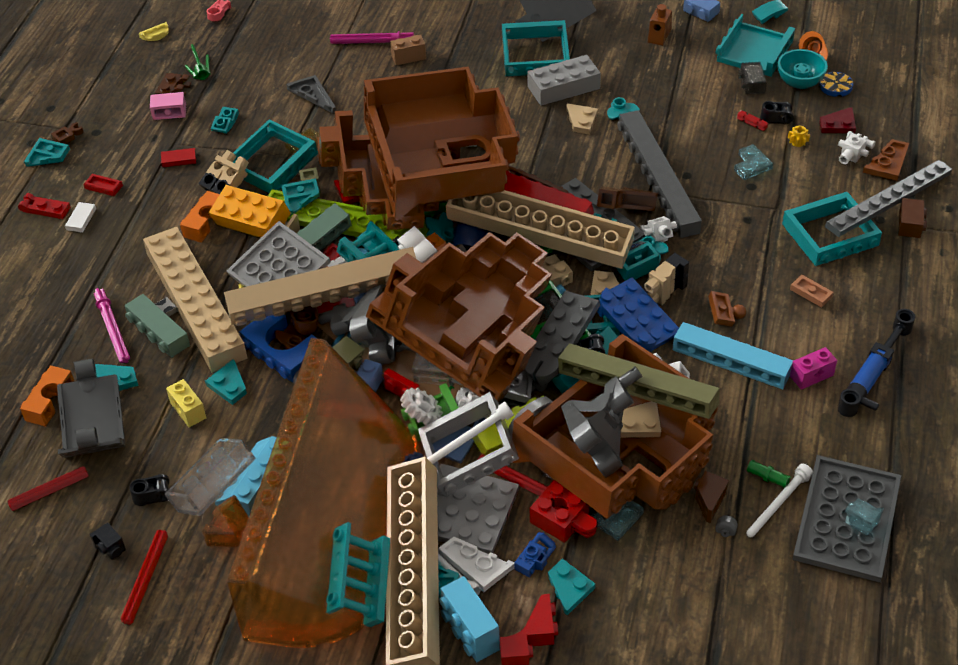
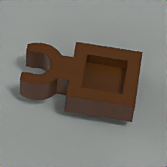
(66, 135)

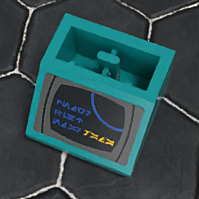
(640, 260)

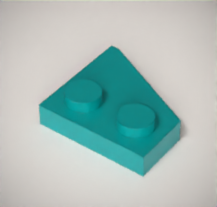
(46, 152)
(300, 194)
(125, 374)
(227, 383)
(569, 585)

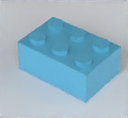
(469, 619)

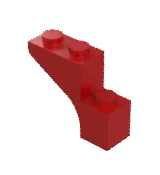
(537, 632)

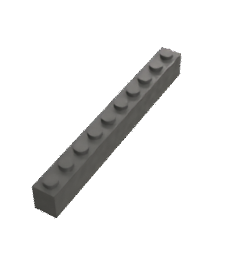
(659, 174)

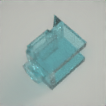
(863, 516)

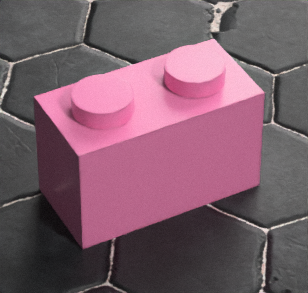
(168, 106)

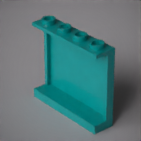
(754, 44)

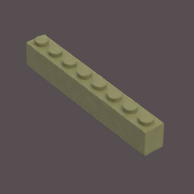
(653, 386)

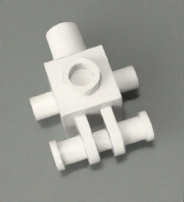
(854, 147)
(659, 228)

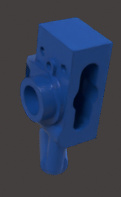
(534, 555)

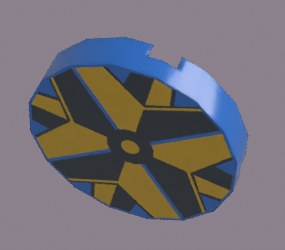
(836, 84)

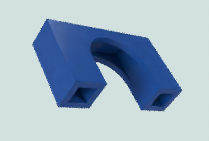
(258, 337)

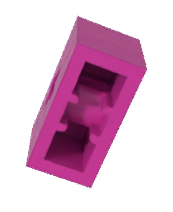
(813, 368)

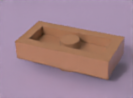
(811, 291)

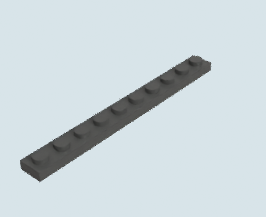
(888, 198)

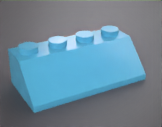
(250, 479)

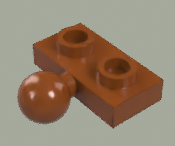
(722, 311)

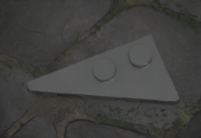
(313, 91)

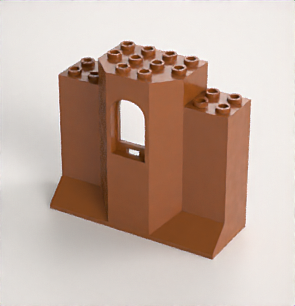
(429, 113)
(678, 451)

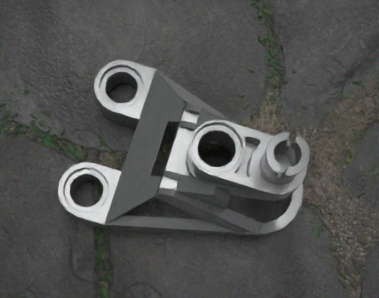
(353, 320)
(602, 431)

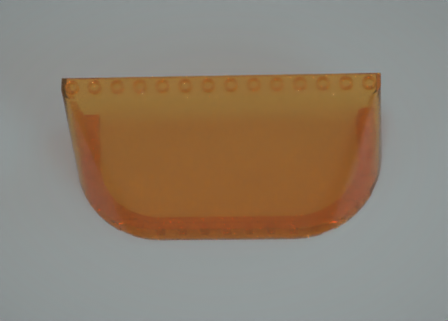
(320, 475)

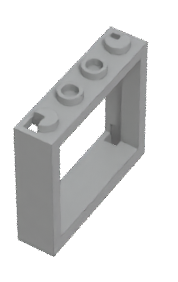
(457, 420)

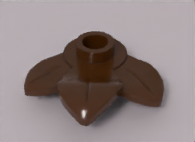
(290, 337)

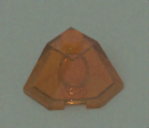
(227, 524)

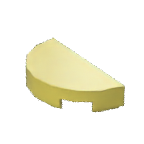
(155, 33)

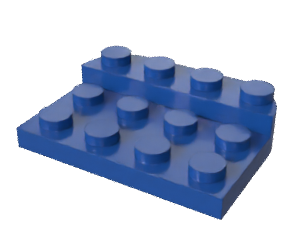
(636, 315)

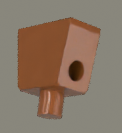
(660, 19)

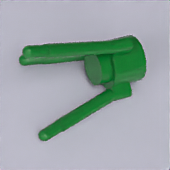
(200, 71)

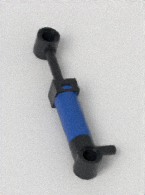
(877, 362)

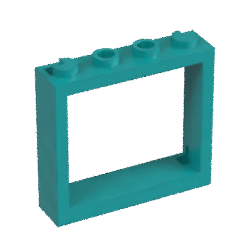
(532, 30)
(287, 171)
(795, 217)

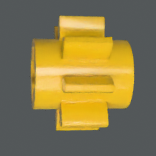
(798, 136)

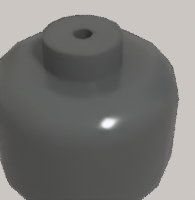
(726, 526)

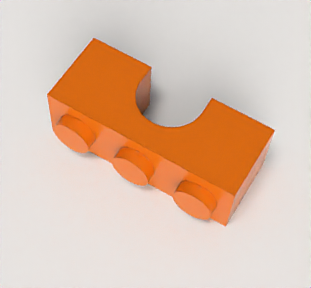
(196, 223)
(38, 406)

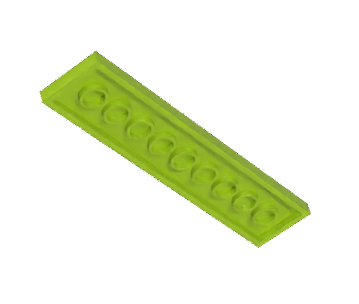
(357, 216)

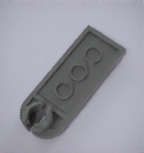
(562, 327)

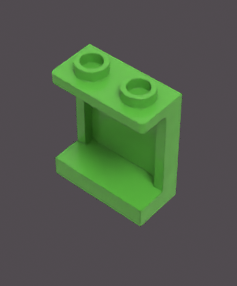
(445, 400)

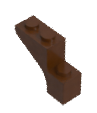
(626, 198)

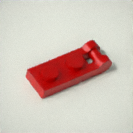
(44, 206)

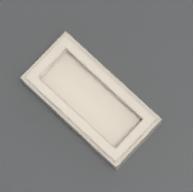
(80, 217)

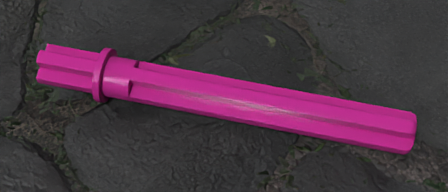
(367, 38)
(103, 303)

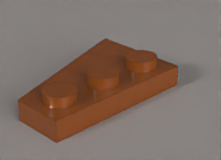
(889, 161)

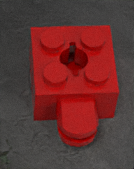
(561, 522)

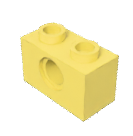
(186, 403)

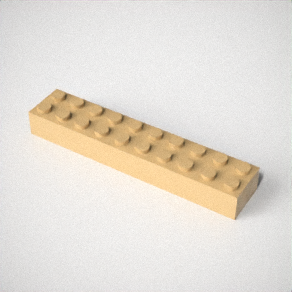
(546, 225)
(310, 288)
(195, 299)
(412, 565)

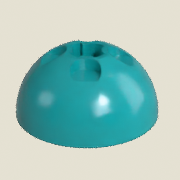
(802, 68)

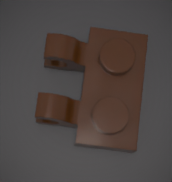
(173, 83)

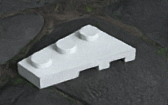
(475, 564)

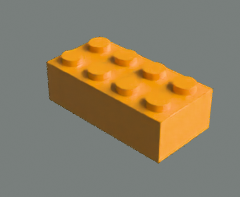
(248, 211)

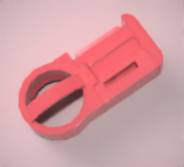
(218, 9)

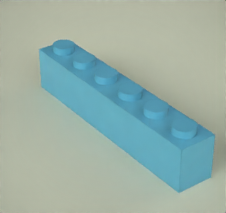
(732, 355)

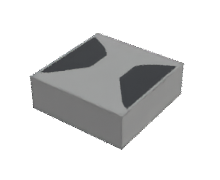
(167, 306)

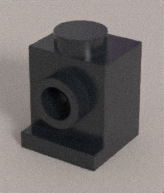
(108, 541)

